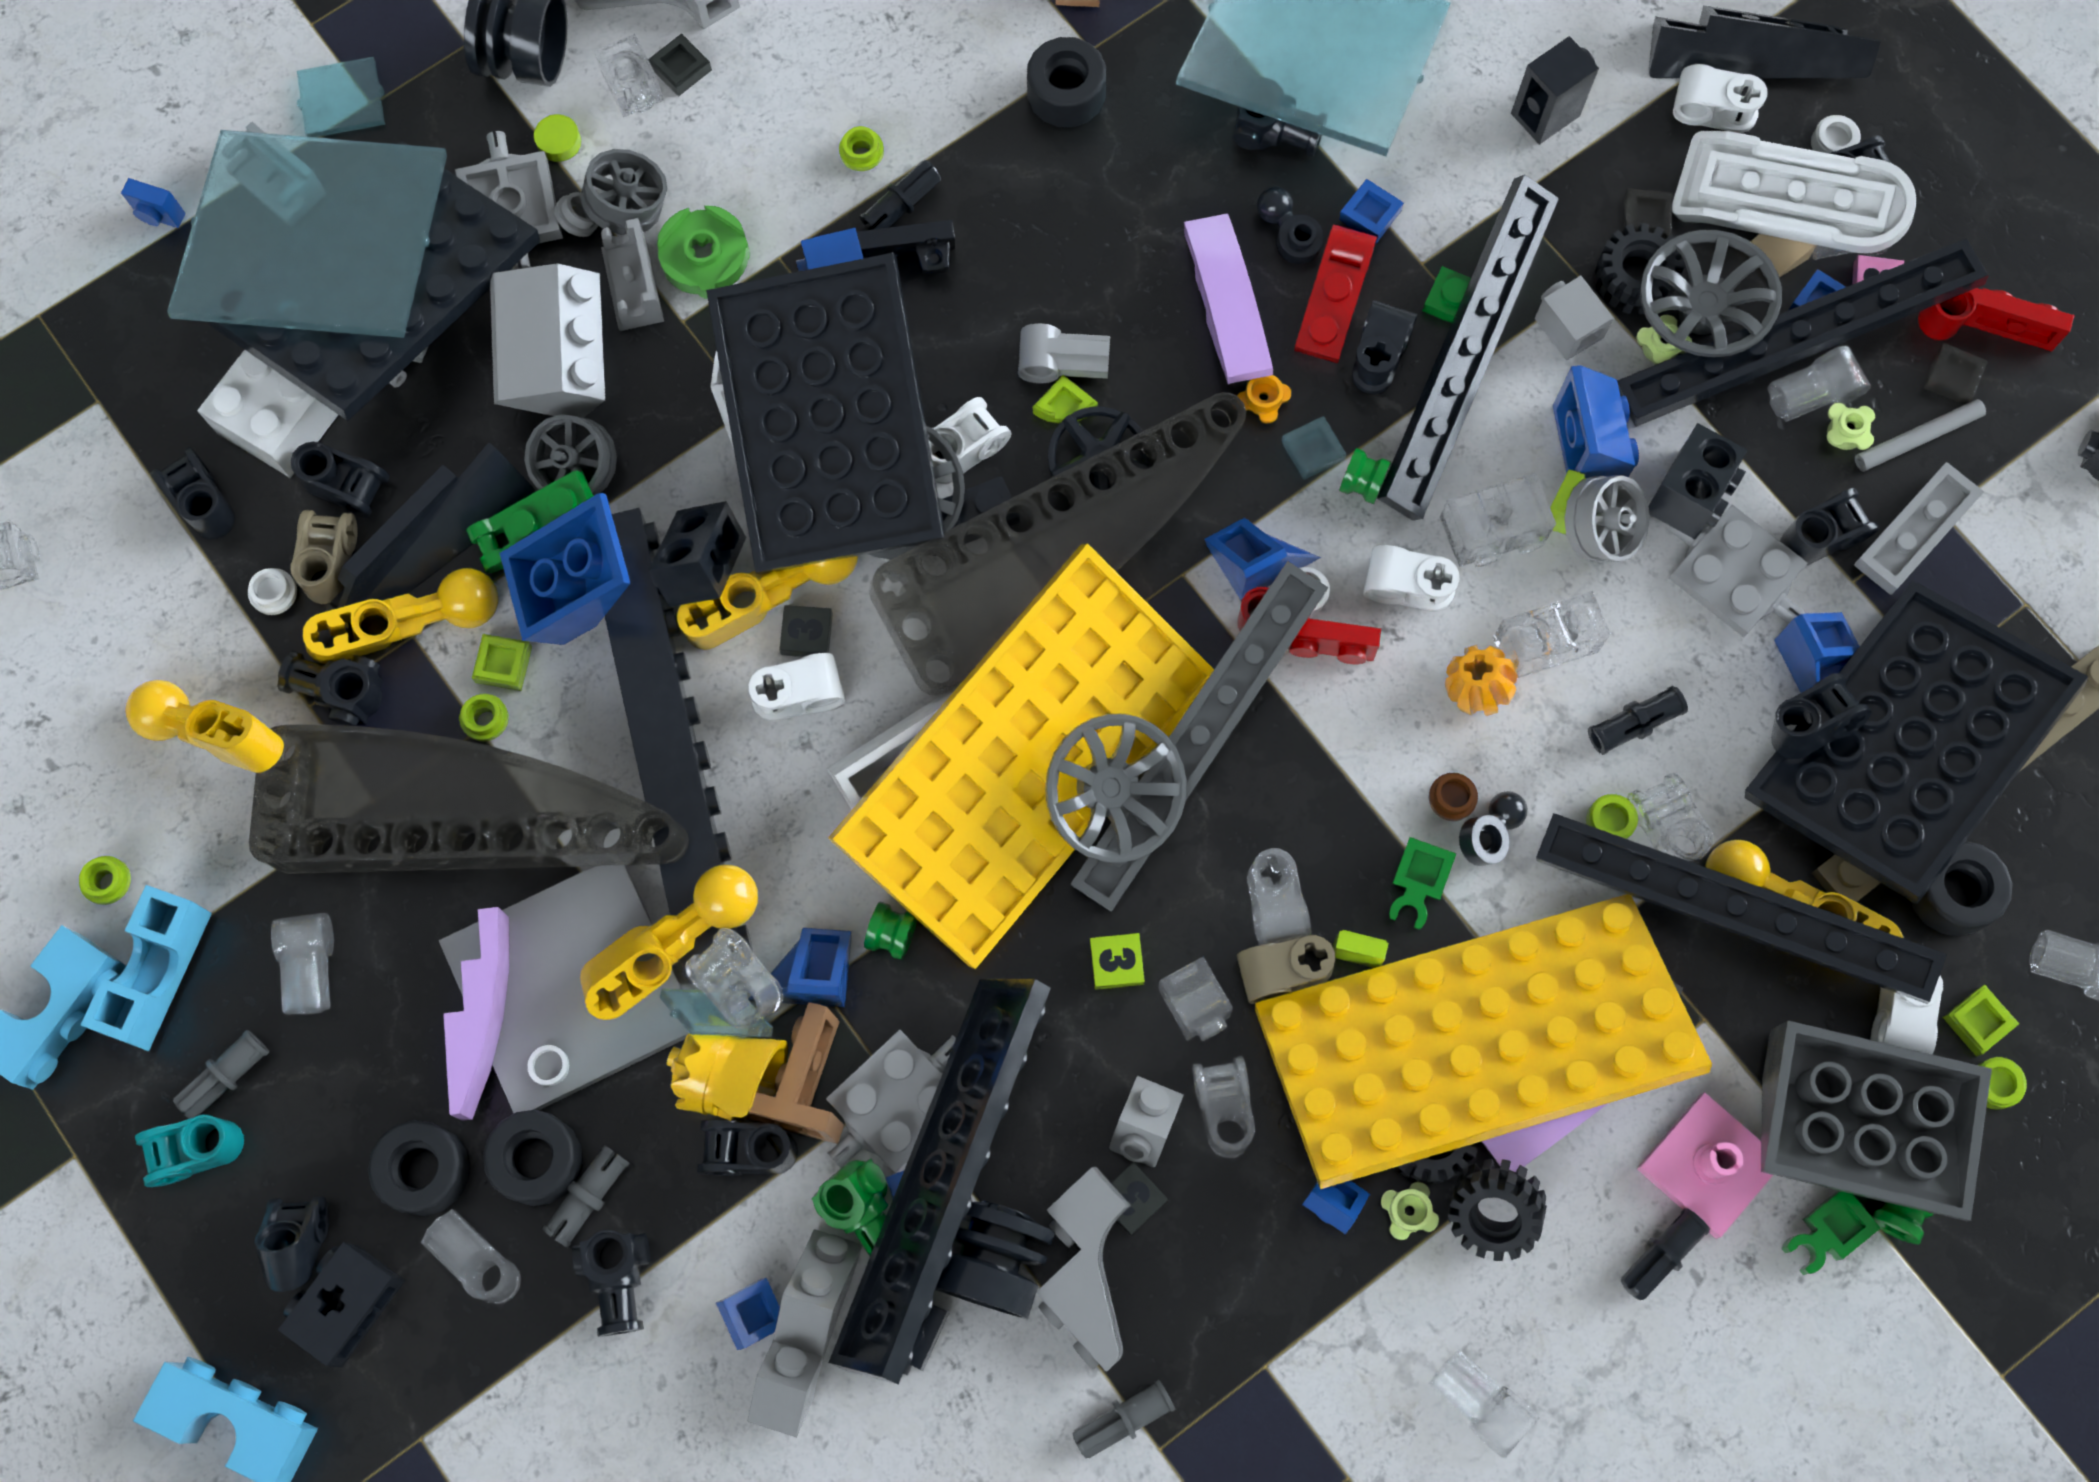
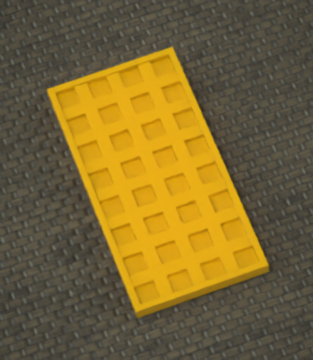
(963, 809)
(1479, 1040)

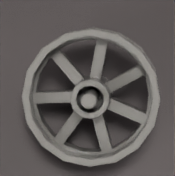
(1598, 519)

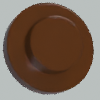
(1453, 796)

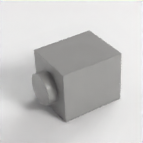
(1573, 317)

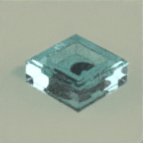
(1313, 448)

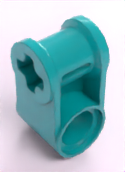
(180, 1148)

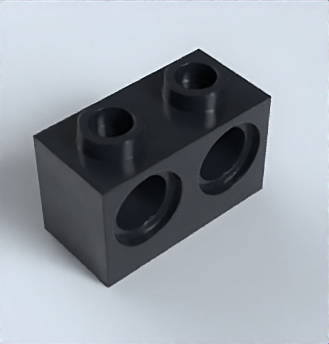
(1697, 481)
(697, 554)

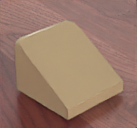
(1783, 252)

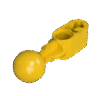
(770, 591)
(463, 598)
(233, 735)
(1749, 863)
(617, 981)

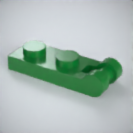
(527, 517)

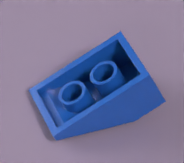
(566, 574)

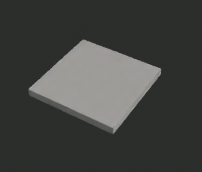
(545, 1001)

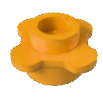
(1274, 389)

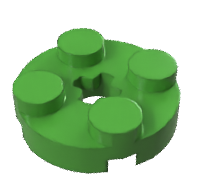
(701, 227)

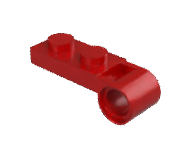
(1335, 293)
(2000, 315)
(1347, 641)

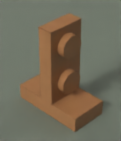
(799, 1079)

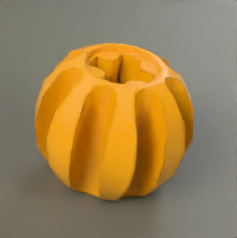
(1481, 680)

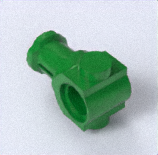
(855, 1211)

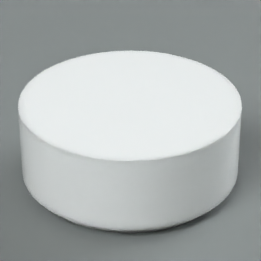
(1835, 134)

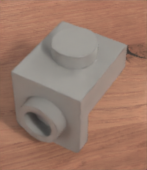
(1145, 1122)

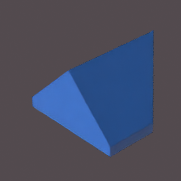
(1253, 557)
(1816, 646)
(815, 968)

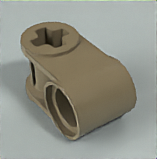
(321, 546)
(1276, 967)

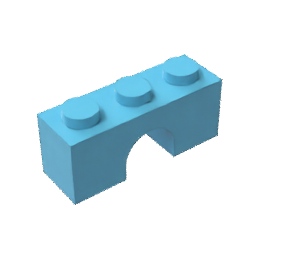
(164, 941)
(74, 973)
(267, 1437)

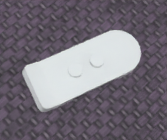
(1794, 193)

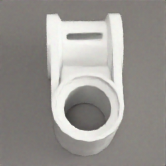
(1714, 98)
(971, 435)
(1405, 578)
(800, 685)
(1907, 1021)

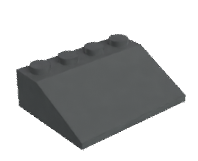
(1873, 1119)

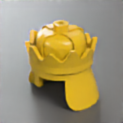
(724, 1073)

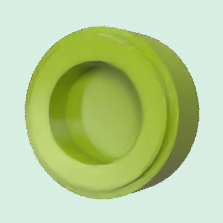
(557, 137)
(1614, 815)
(2006, 1083)

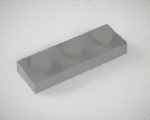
(1918, 528)

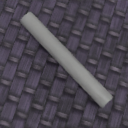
(1920, 435)

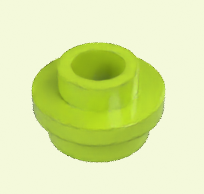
(859, 138)
(474, 708)
(95, 870)

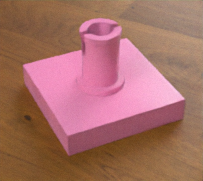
(1708, 1164)

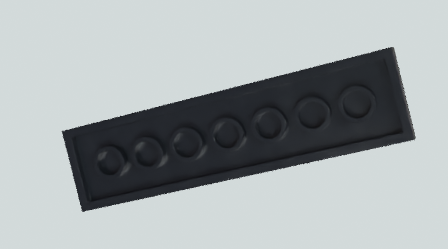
(939, 1179)

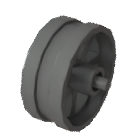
(623, 193)
(569, 456)

